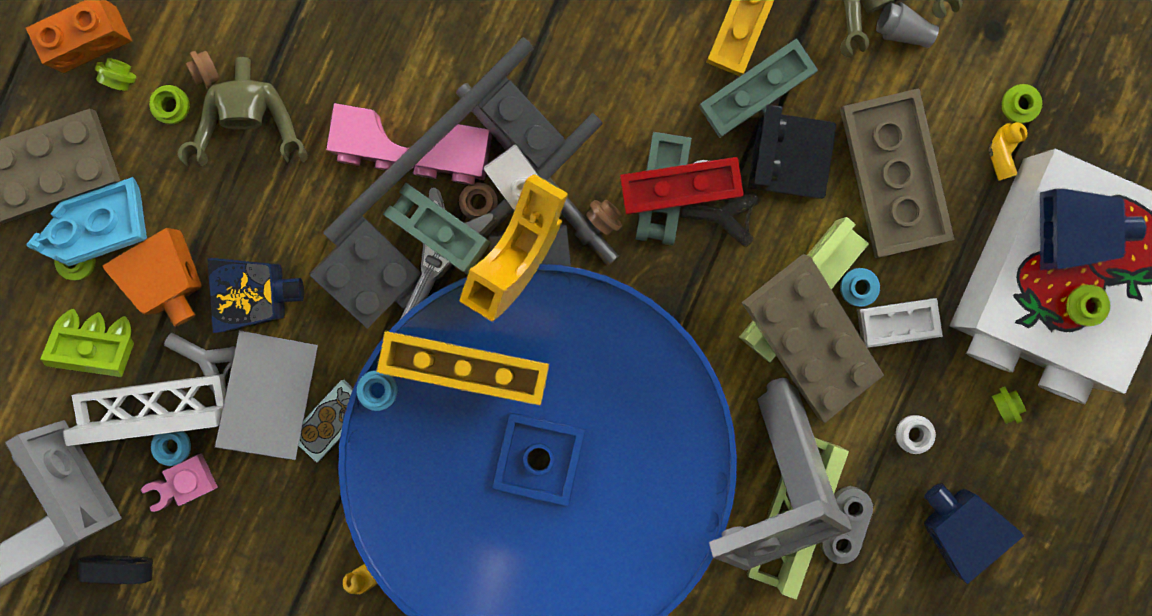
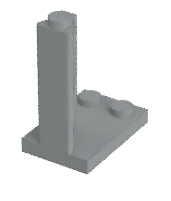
(67, 491)
(813, 503)

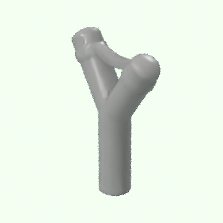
(205, 358)

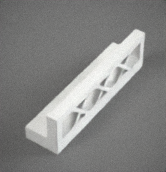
(143, 424)

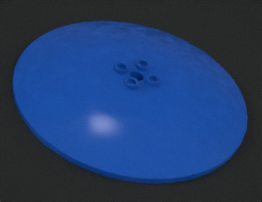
(632, 478)

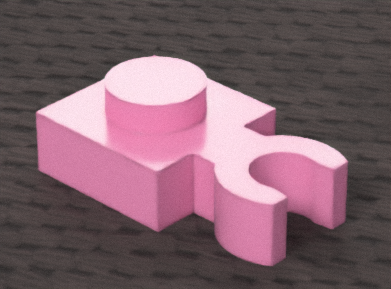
(183, 482)

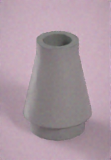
(906, 26)

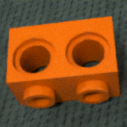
(78, 34)

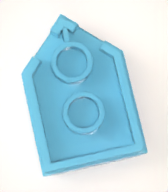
(93, 224)

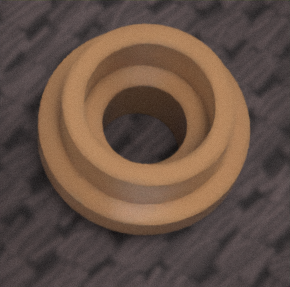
(202, 69)
(470, 192)
(604, 216)

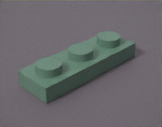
(758, 88)

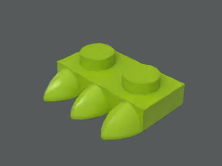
(89, 347)

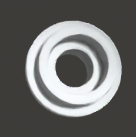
(926, 437)

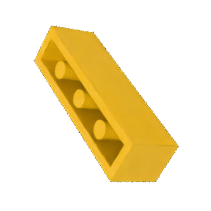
(463, 368)

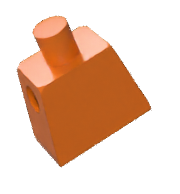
(158, 275)

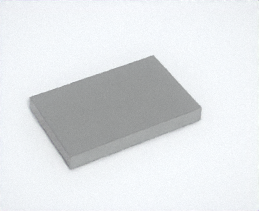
(266, 396)

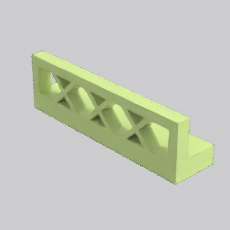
(833, 257)
(796, 564)

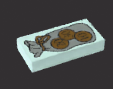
(324, 424)

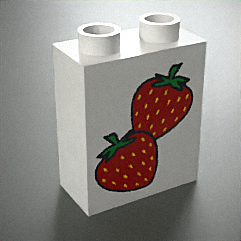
(1023, 310)

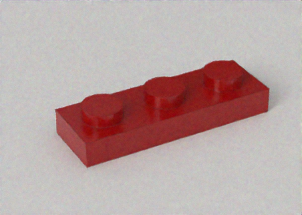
(681, 185)

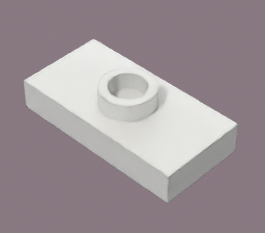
(510, 173)
(900, 322)

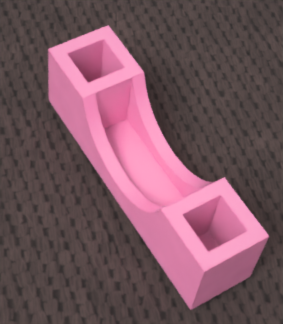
(359, 135)

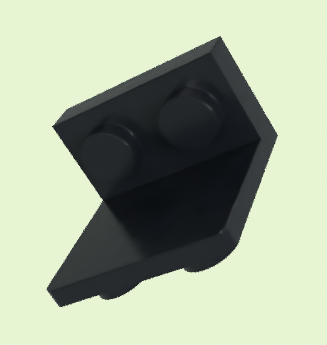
(791, 154)

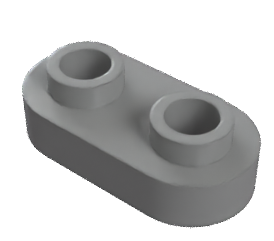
(858, 521)

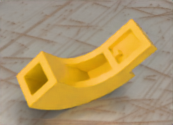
(522, 248)

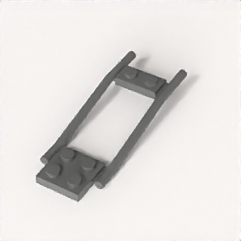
(370, 272)

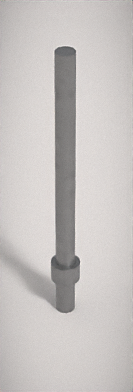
(585, 230)

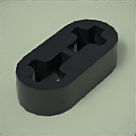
(114, 569)

